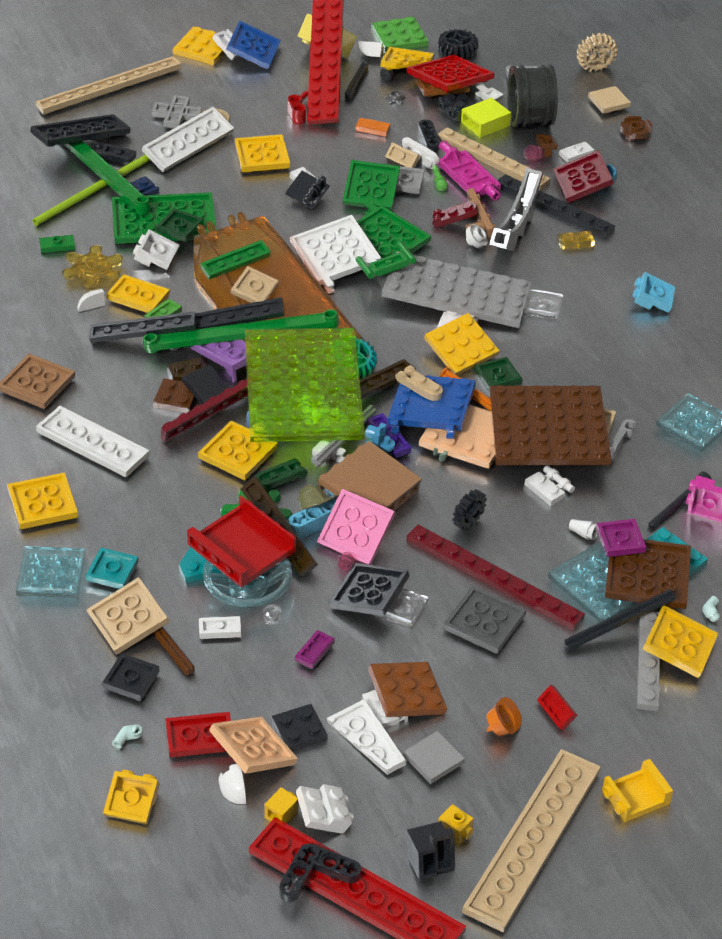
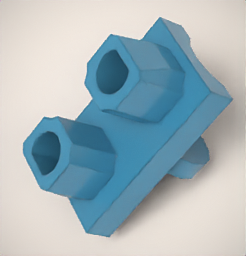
(379, 439)

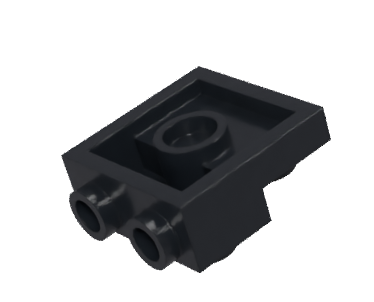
(453, 105)

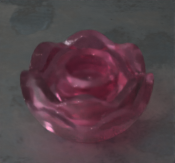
(533, 153)

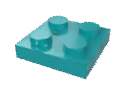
(112, 568)

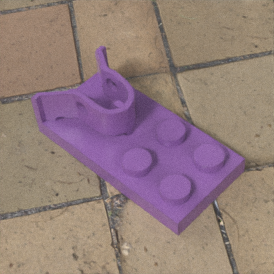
(227, 354)

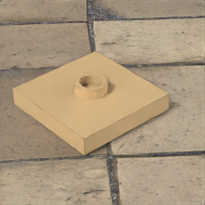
(254, 286)

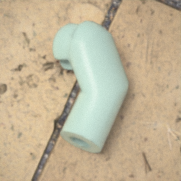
(709, 609)
(127, 733)

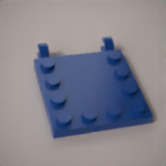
(446, 413)

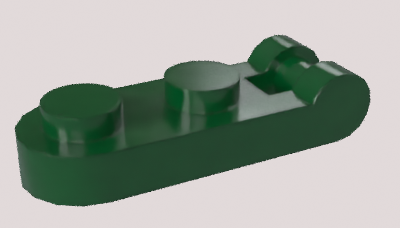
(282, 473)

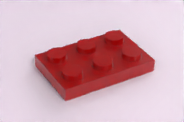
(191, 734)

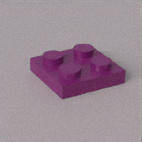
(620, 537)

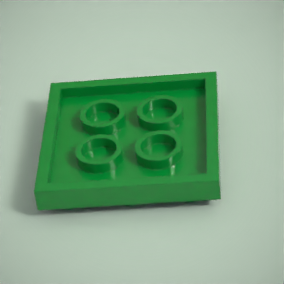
(371, 183)

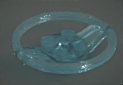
(252, 593)

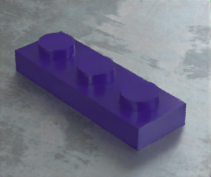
(401, 445)

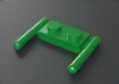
(387, 264)

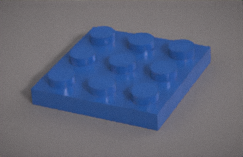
(253, 44)

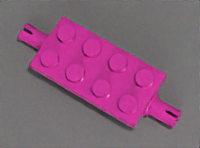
(468, 172)

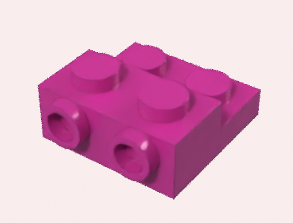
(705, 499)

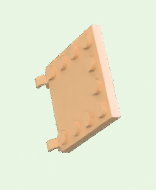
(471, 444)

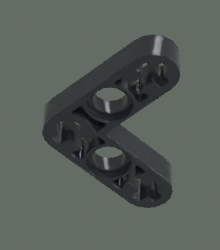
(316, 863)

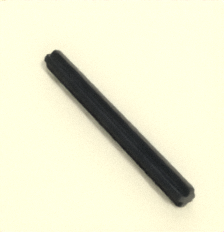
(619, 619)

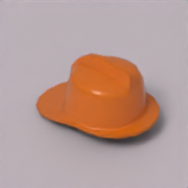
(504, 717)

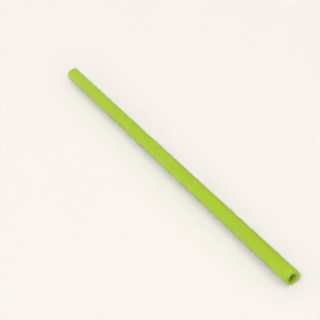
(87, 192)

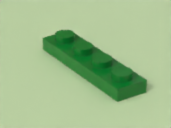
(235, 259)

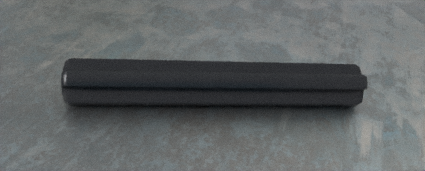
(356, 80)

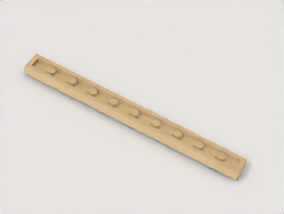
(108, 85)

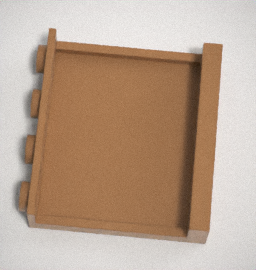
(373, 476)

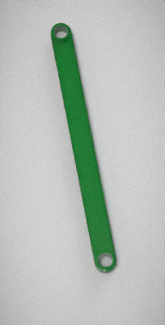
(110, 176)
(153, 343)

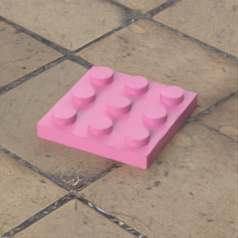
(356, 527)

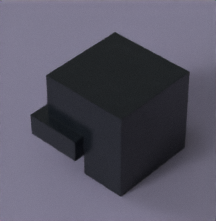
(431, 849)

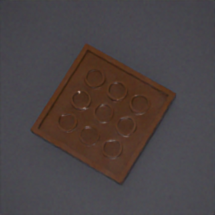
(650, 573)

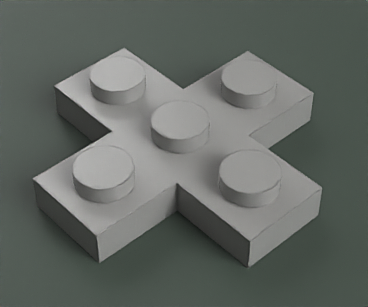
(176, 111)

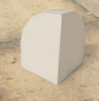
(371, 49)
(91, 300)
(232, 785)

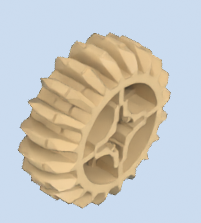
(603, 45)

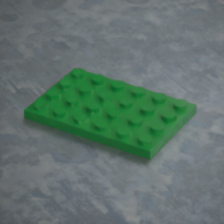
(131, 225)

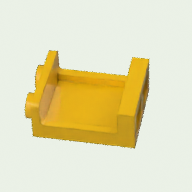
(638, 792)

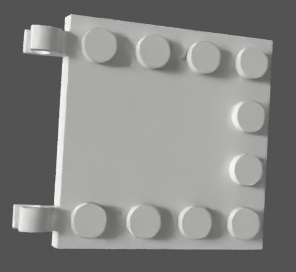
(332, 250)

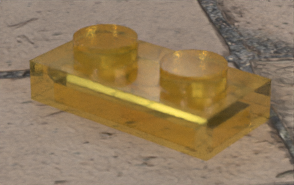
(576, 240)

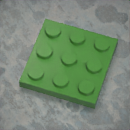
(400, 33)

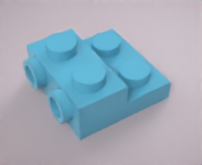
(653, 292)

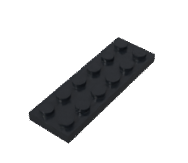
(80, 130)

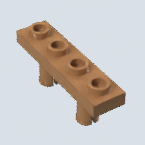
(483, 219)

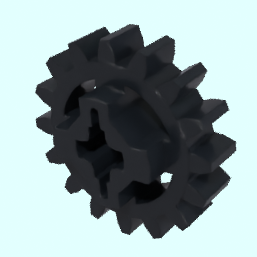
(469, 509)

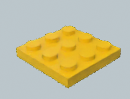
(199, 46)
(262, 153)
(461, 344)
(234, 451)
(42, 500)
(680, 641)

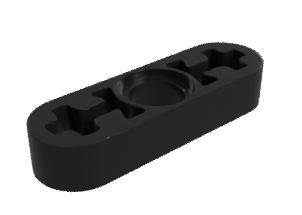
(429, 135)

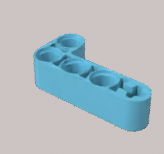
(312, 519)

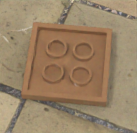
(36, 381)

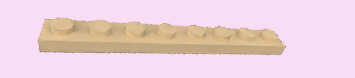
(488, 155)

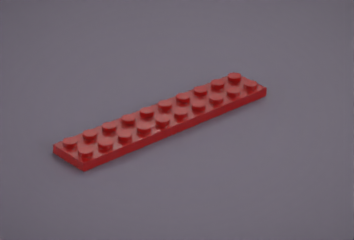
(325, 62)
(368, 898)

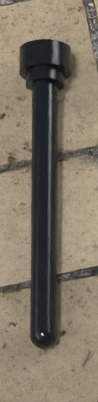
(674, 505)

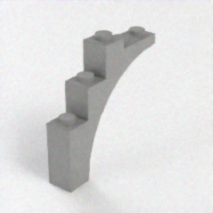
(507, 233)

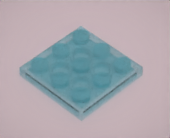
(692, 422)
(50, 572)

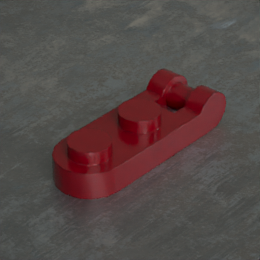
(454, 214)

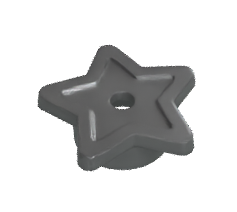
(395, 96)

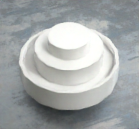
(476, 236)

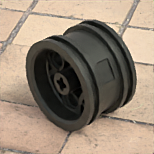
(532, 95)

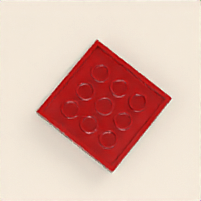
(450, 73)

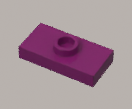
(314, 649)

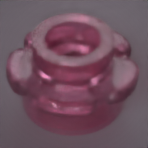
(346, 561)

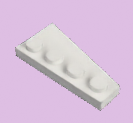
(367, 734)

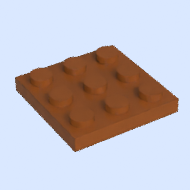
(407, 689)

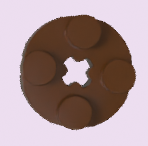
(636, 128)

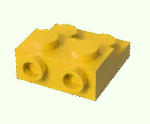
(131, 796)

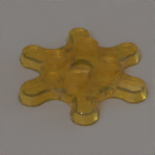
(99, 266)

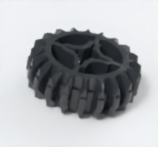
(458, 43)

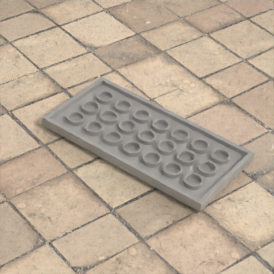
(459, 290)

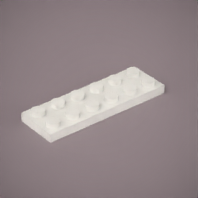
(187, 139)
(93, 441)

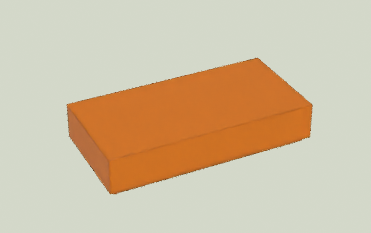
(372, 127)

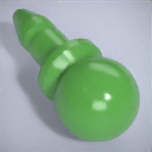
(441, 183)

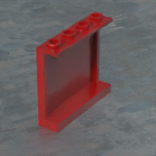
(243, 543)

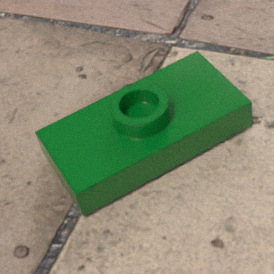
(57, 243)

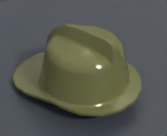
(312, 496)

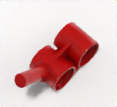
(296, 109)

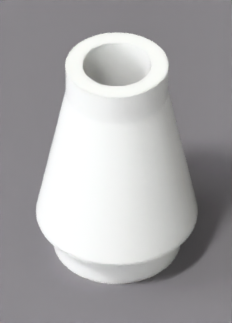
(586, 529)

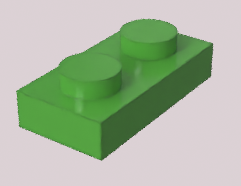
(166, 308)

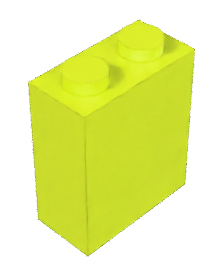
(485, 117)

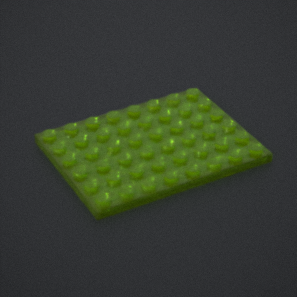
(303, 385)

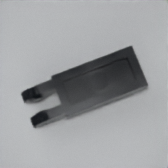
(114, 153)

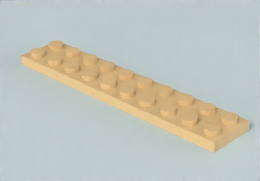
(531, 841)

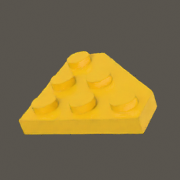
(402, 58)

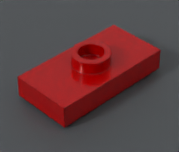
(557, 707)

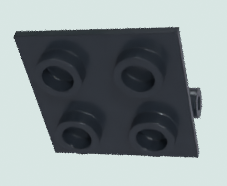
(307, 189)

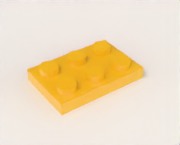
(137, 293)

